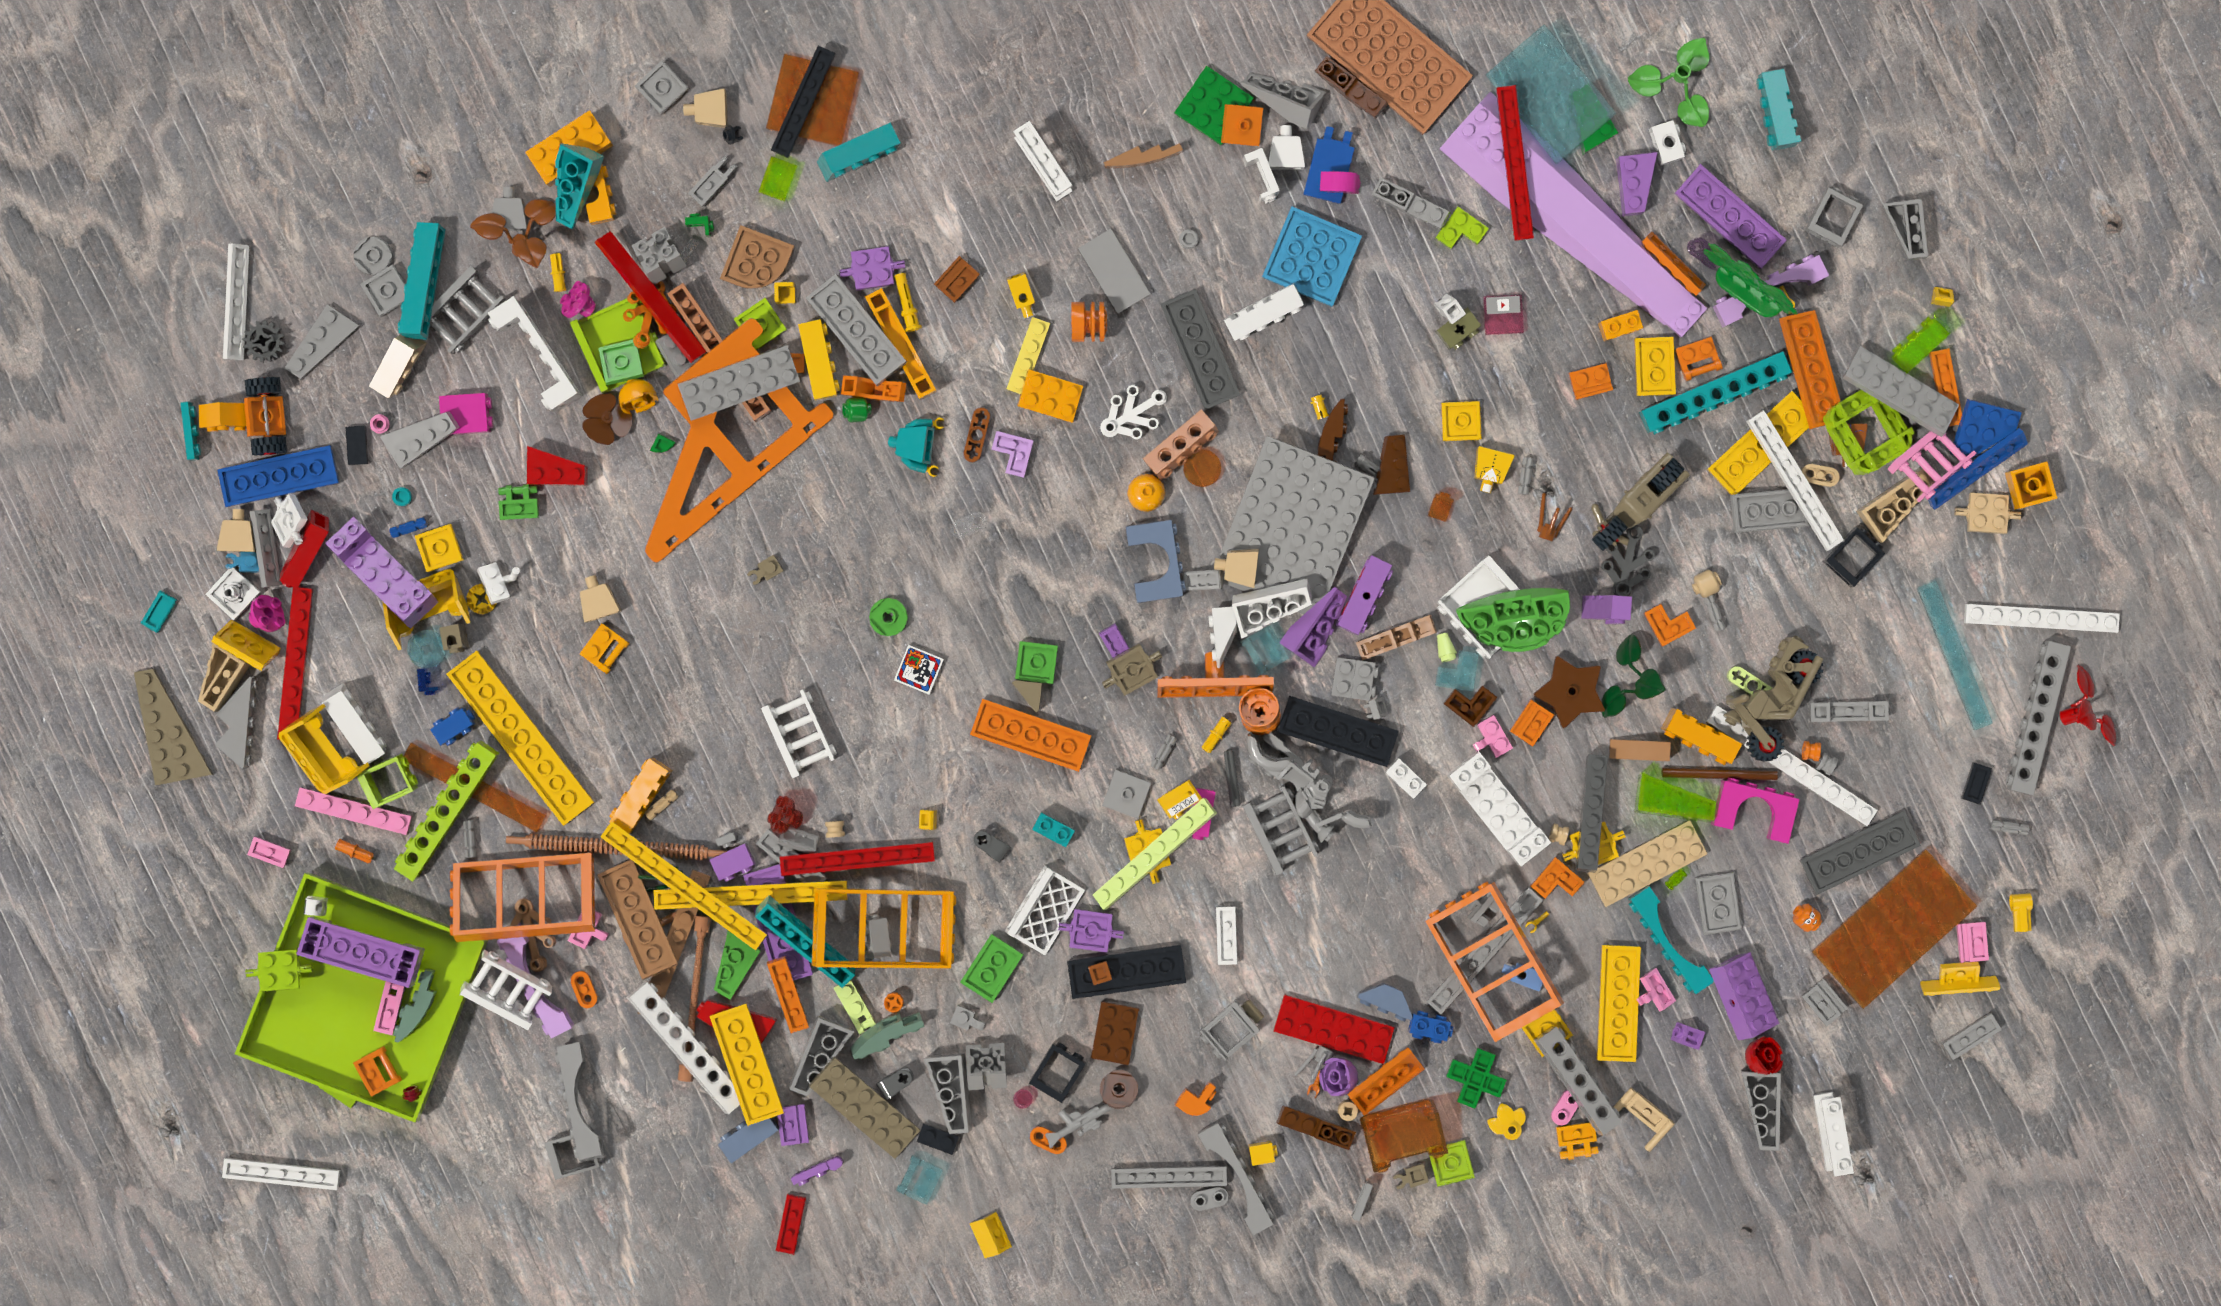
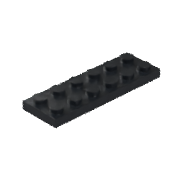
(1338, 731)
(1129, 971)

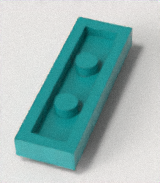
(191, 431)

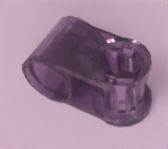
(1698, 254)

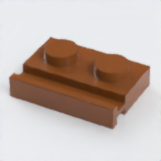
(956, 279)

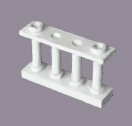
(1042, 161)
(788, 748)
(505, 1008)
(1833, 1134)

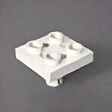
(221, 592)

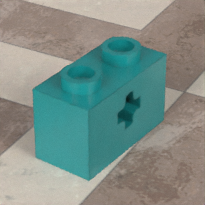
(1053, 829)

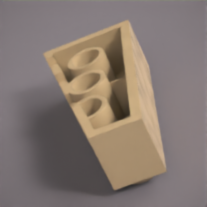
(1890, 507)

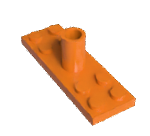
(1212, 685)

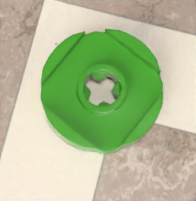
(877, 615)

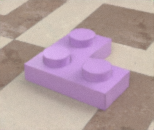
(1017, 448)

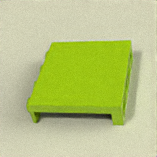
(609, 328)

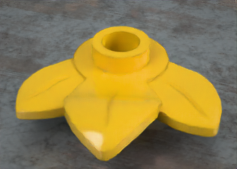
(1505, 1119)

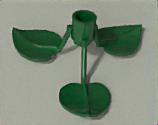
(1646, 687)

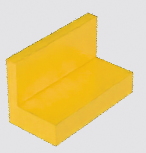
(990, 1235)

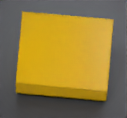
(1942, 297)
(928, 819)

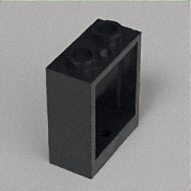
(1842, 572)
(1048, 1089)

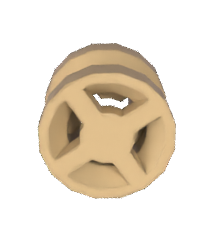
(835, 829)
(1558, 834)
(1349, 1108)

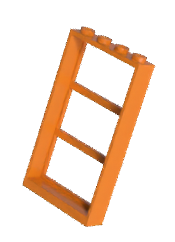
(541, 929)
(1528, 1017)

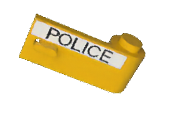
(1179, 799)

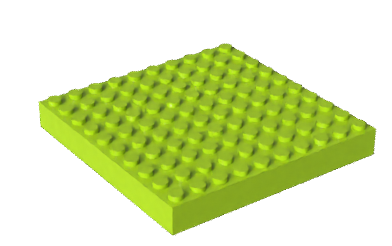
(332, 1016)

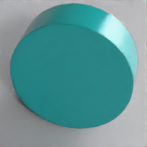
(402, 496)

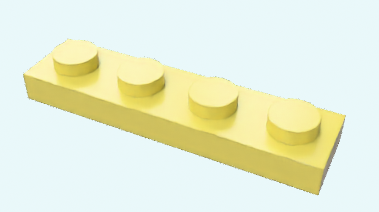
(1028, 354)

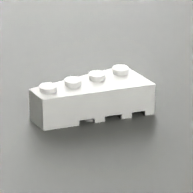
(1263, 312)
(1268, 605)
(353, 724)

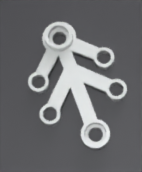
(1130, 414)

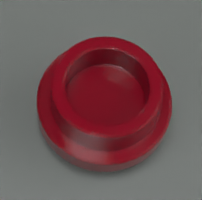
(411, 1093)

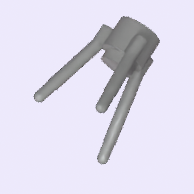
(1322, 1055)

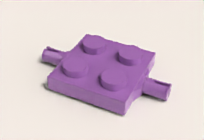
(872, 268)
(1090, 930)

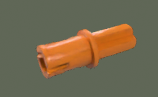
(354, 851)

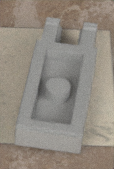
(711, 182)

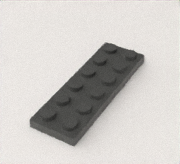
(1200, 349)
(1859, 852)

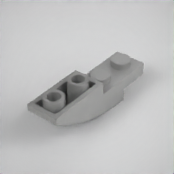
(1410, 203)

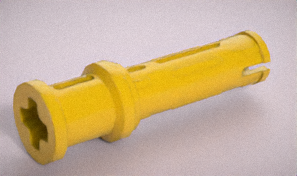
(909, 312)

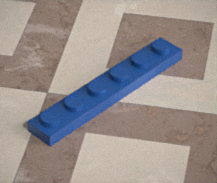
(1980, 466)

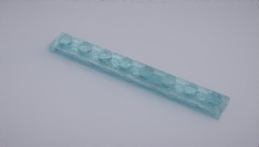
(1954, 655)

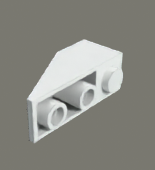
(1224, 631)

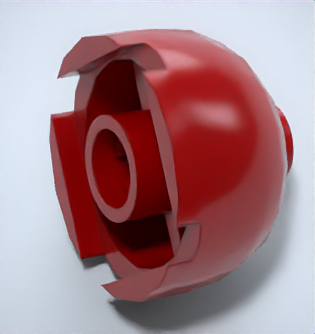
(1764, 1056)

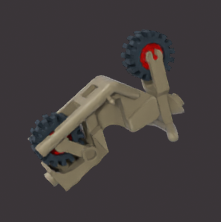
(1639, 502)
(1778, 702)

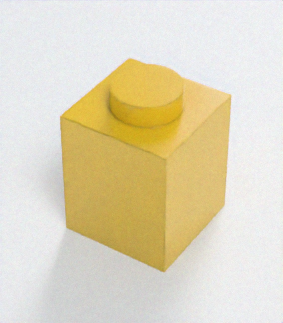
(1262, 1153)

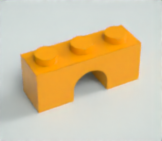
(601, 209)

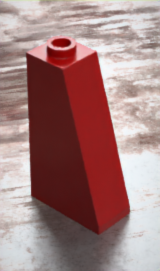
(302, 555)
(762, 1022)

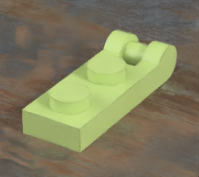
(855, 1006)

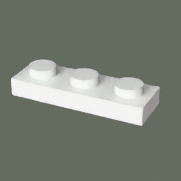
(1226, 935)

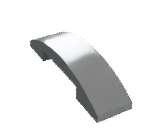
(1849, 711)

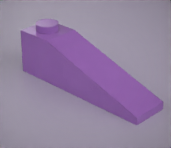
(1310, 632)

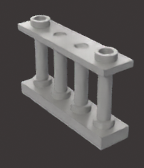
(456, 292)
(1261, 828)

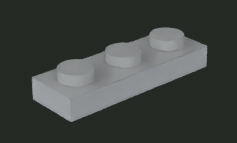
(1971, 1036)

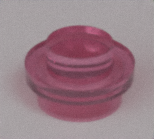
(1022, 1098)

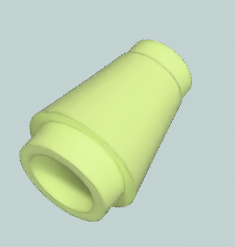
(1445, 648)

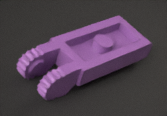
(818, 1170)

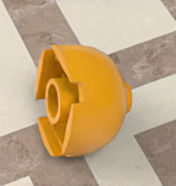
(637, 396)
(1146, 492)

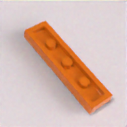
(1673, 263)
(1945, 379)
(787, 994)

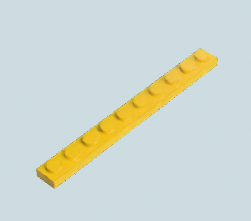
(683, 885)
(753, 894)

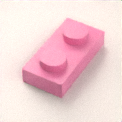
(269, 852)

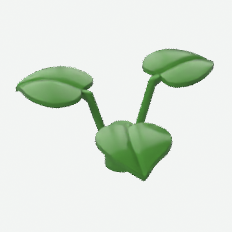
(1691, 57)

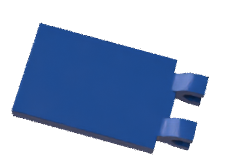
(1328, 156)

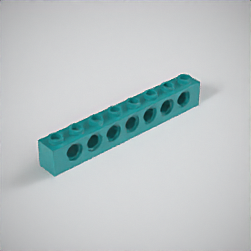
(1651, 415)

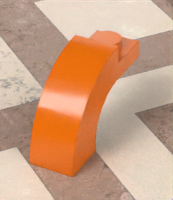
(866, 388)

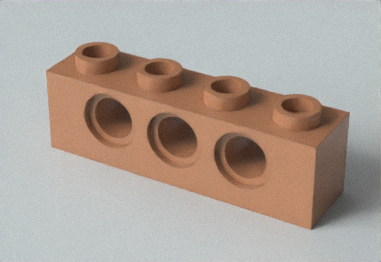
(1182, 435)

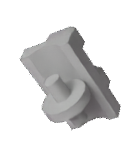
(1477, 914)

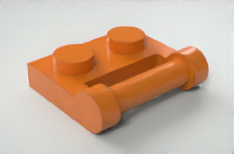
(1696, 352)
(371, 1074)

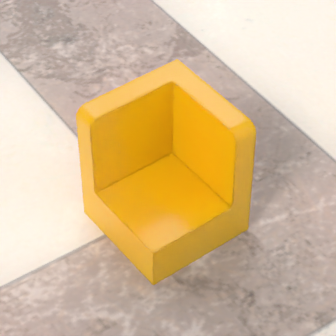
(785, 293)

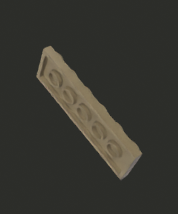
(864, 1107)

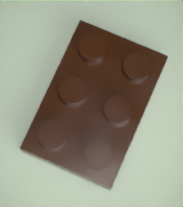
(1114, 1033)

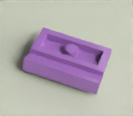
(793, 1125)

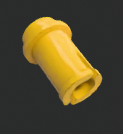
(1319, 406)

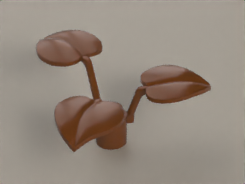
(529, 250)

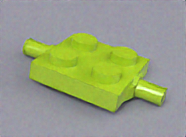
(278, 970)

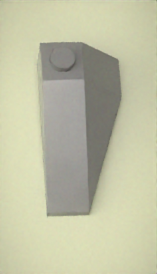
(1292, 102)

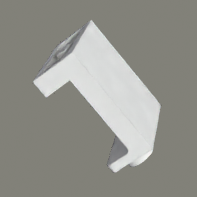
(1258, 157)

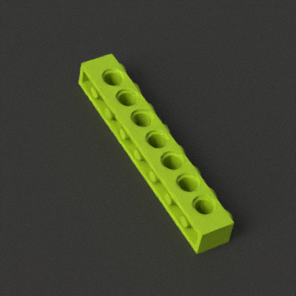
(404, 863)

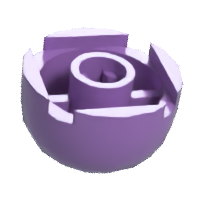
(1338, 1076)

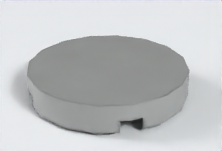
(372, 255)

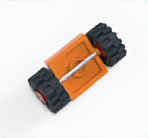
(265, 416)

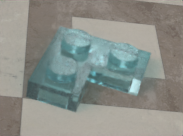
(1461, 678)

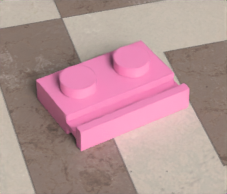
(1972, 942)

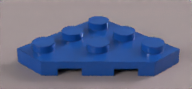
(1984, 426)

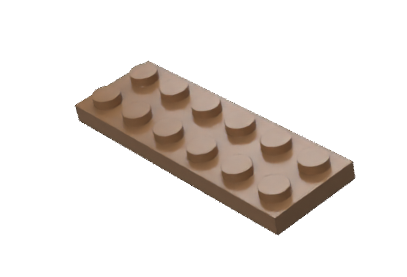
(637, 919)

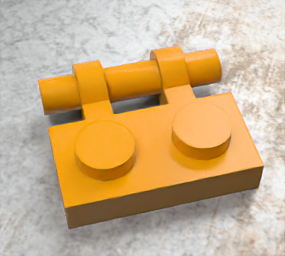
(1576, 1134)

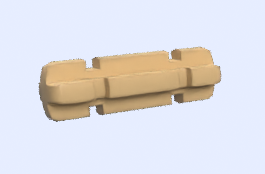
(661, 804)

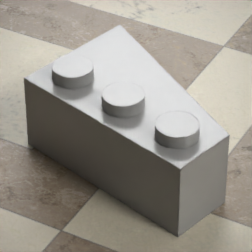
(1909, 227)

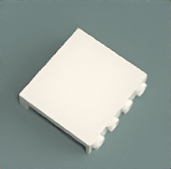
(1482, 581)

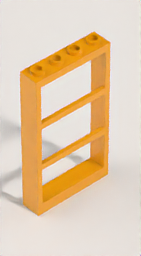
(947, 936)

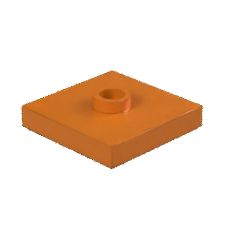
(1242, 125)

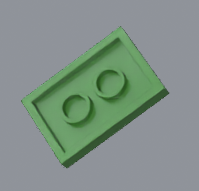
(991, 968)

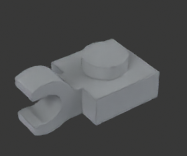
(965, 1018)

